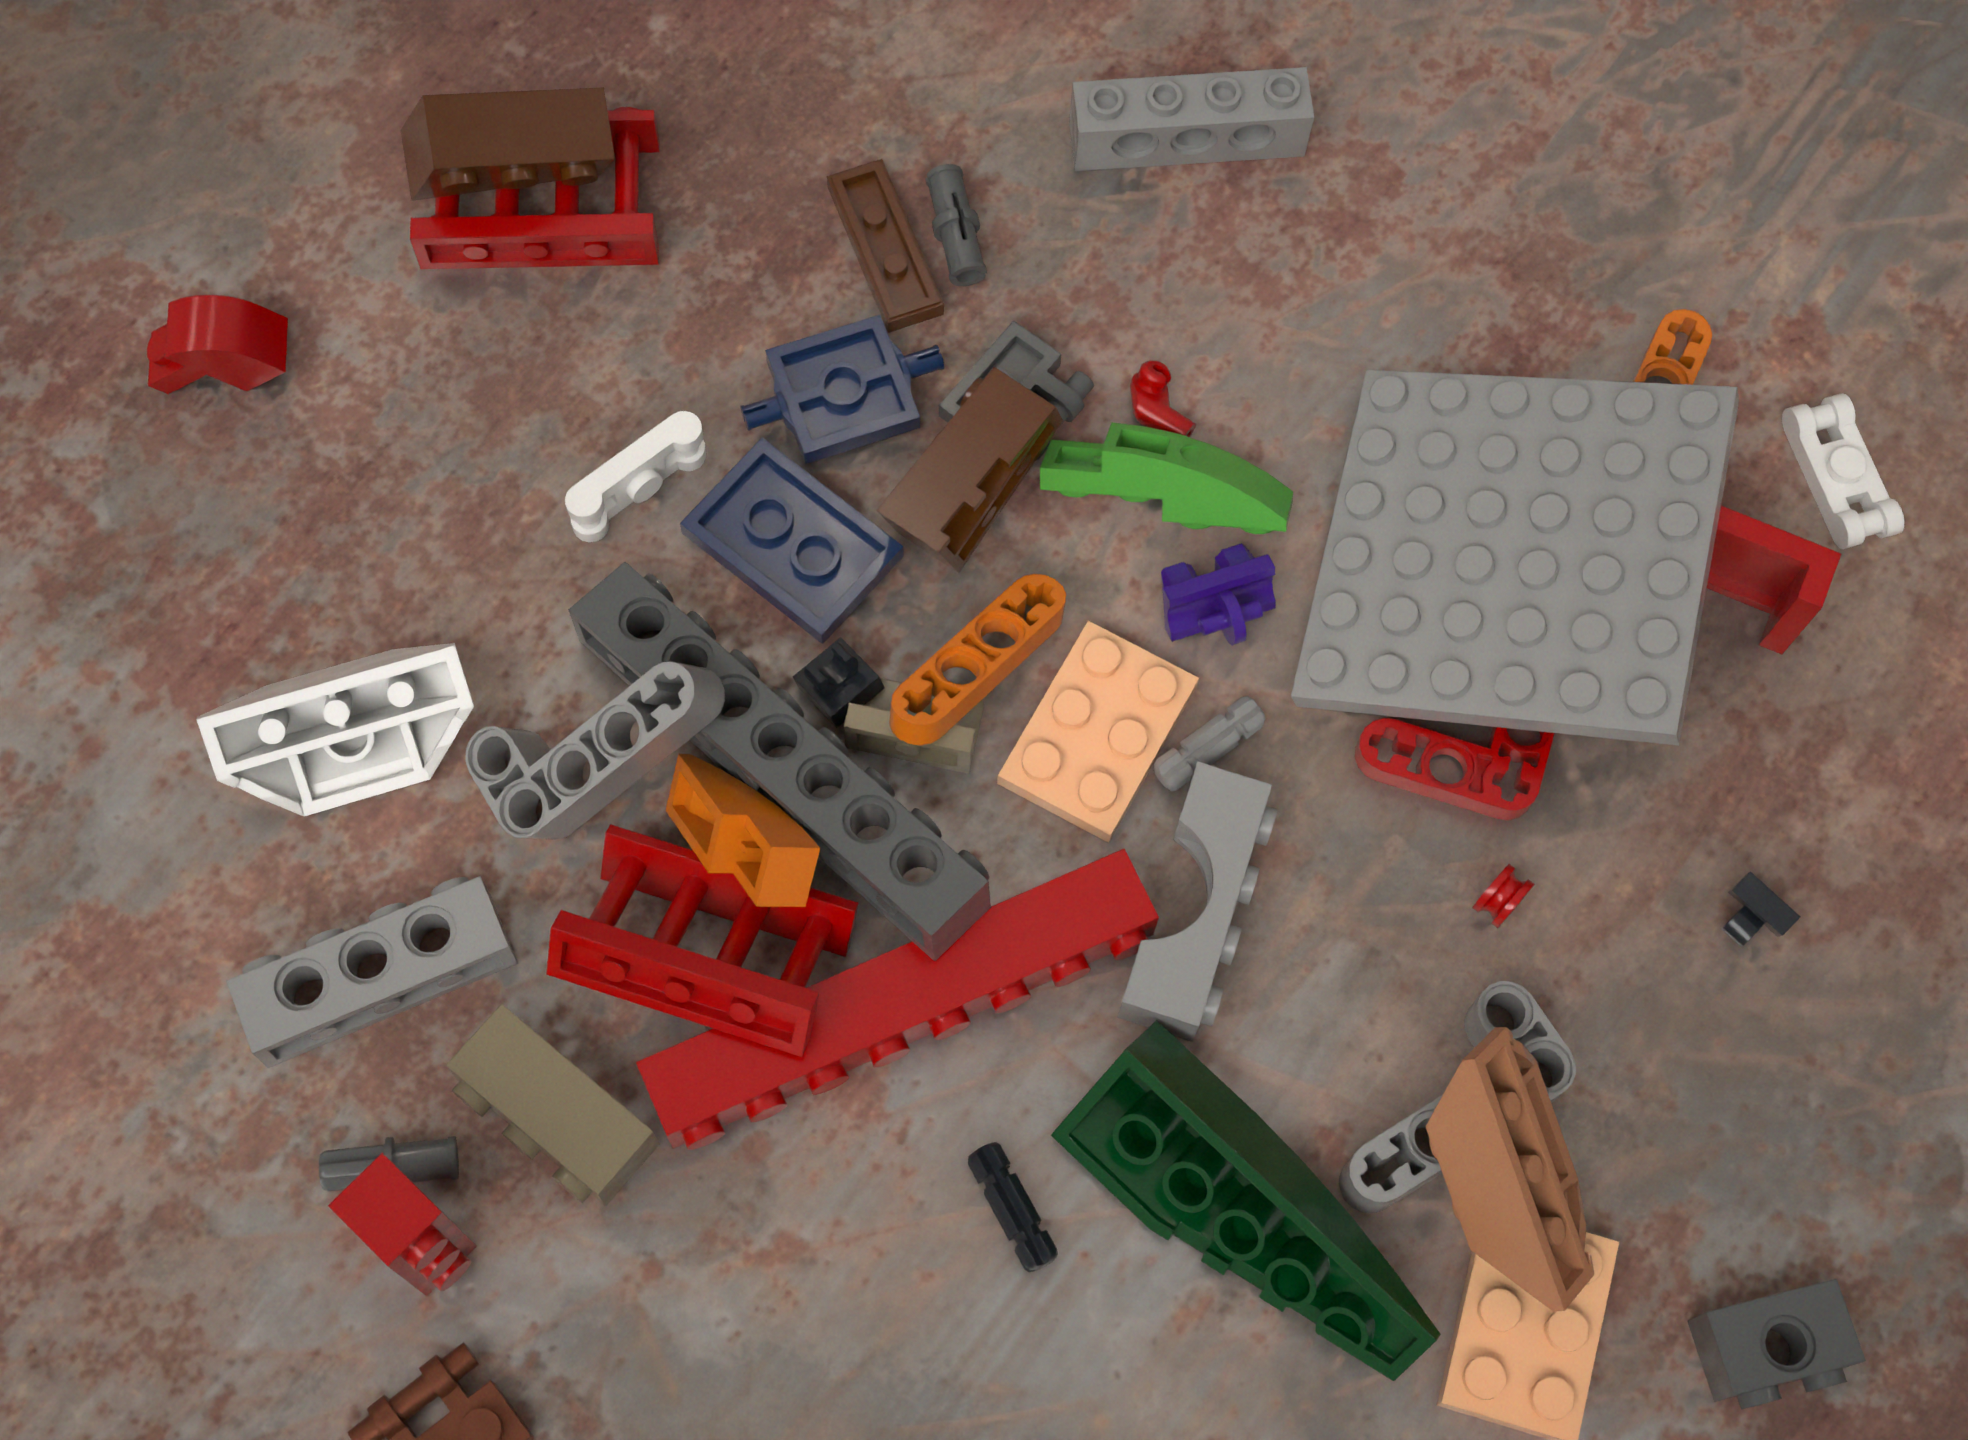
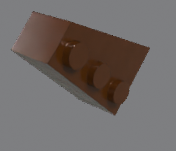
(505, 140)
(971, 468)

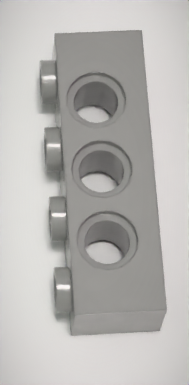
(1190, 119)
(349, 1003)

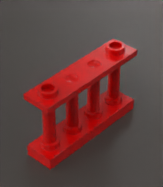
(557, 238)
(685, 982)

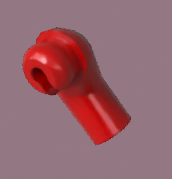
(1152, 403)

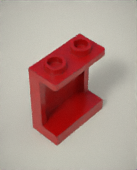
(1771, 574)

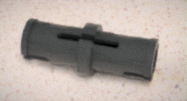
(956, 225)

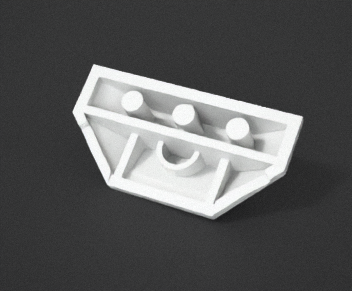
(341, 729)

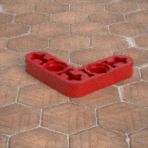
(1479, 765)

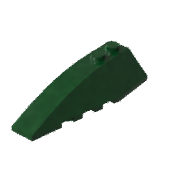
(1225, 1183)

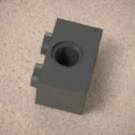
(1808, 1318)

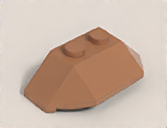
(1512, 1171)

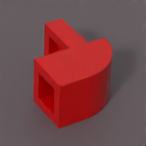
(217, 339)

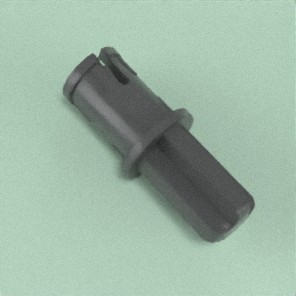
(417, 1160)

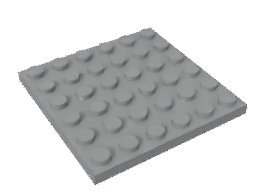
(1520, 553)

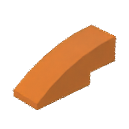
(742, 834)

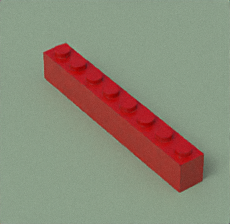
(905, 997)

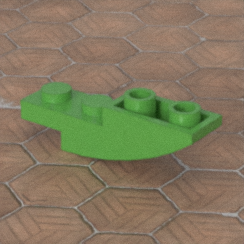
(1193, 478)

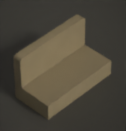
(869, 731)

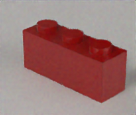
(404, 1227)

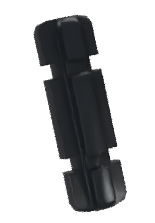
(1012, 1207)

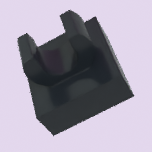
(837, 679)
(1759, 908)

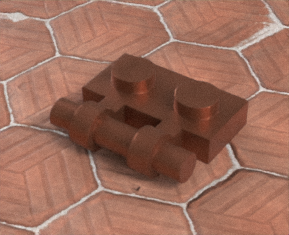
(477, 1417)

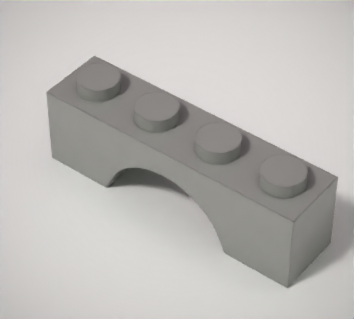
(1176, 973)

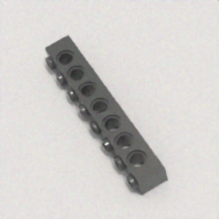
(927, 911)

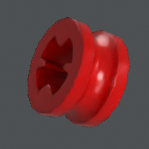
(1503, 895)

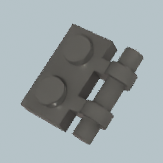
(1030, 364)

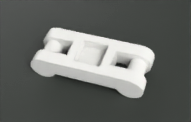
(1841, 472)
(635, 474)

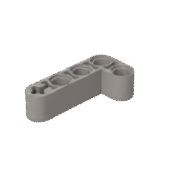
(603, 741)
(1417, 1169)

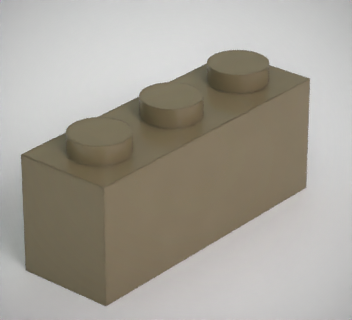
(551, 1107)

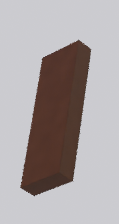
(885, 245)

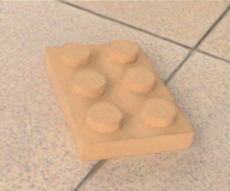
(1097, 731)
(1520, 1359)

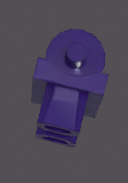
(1220, 599)

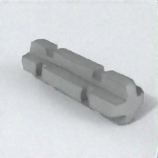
(1209, 743)

